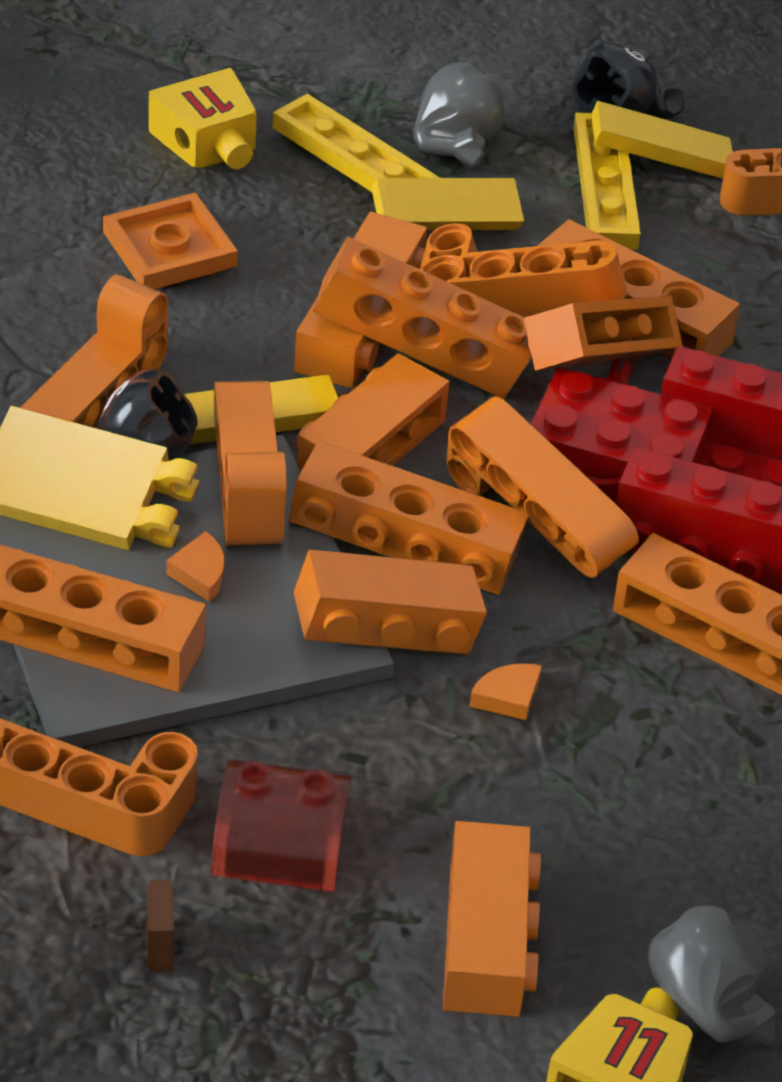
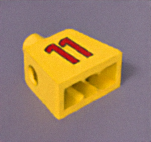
(205, 120)
(625, 1043)

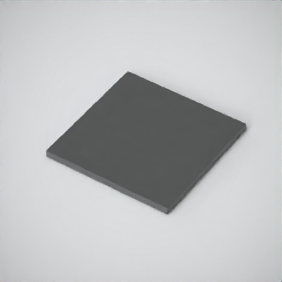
(252, 626)

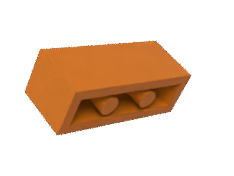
(602, 332)
(382, 415)
(389, 602)
(491, 919)

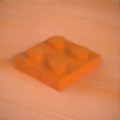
(170, 241)

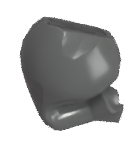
(459, 113)
(714, 973)

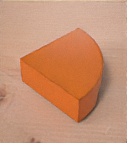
(199, 566)
(507, 690)

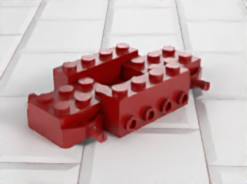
(683, 462)

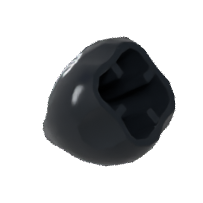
(624, 80)
(151, 410)

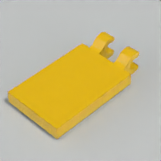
(89, 480)

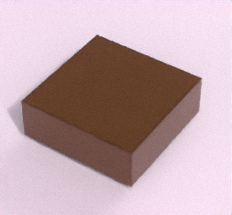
(160, 925)

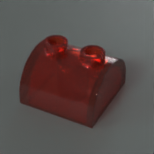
(281, 824)

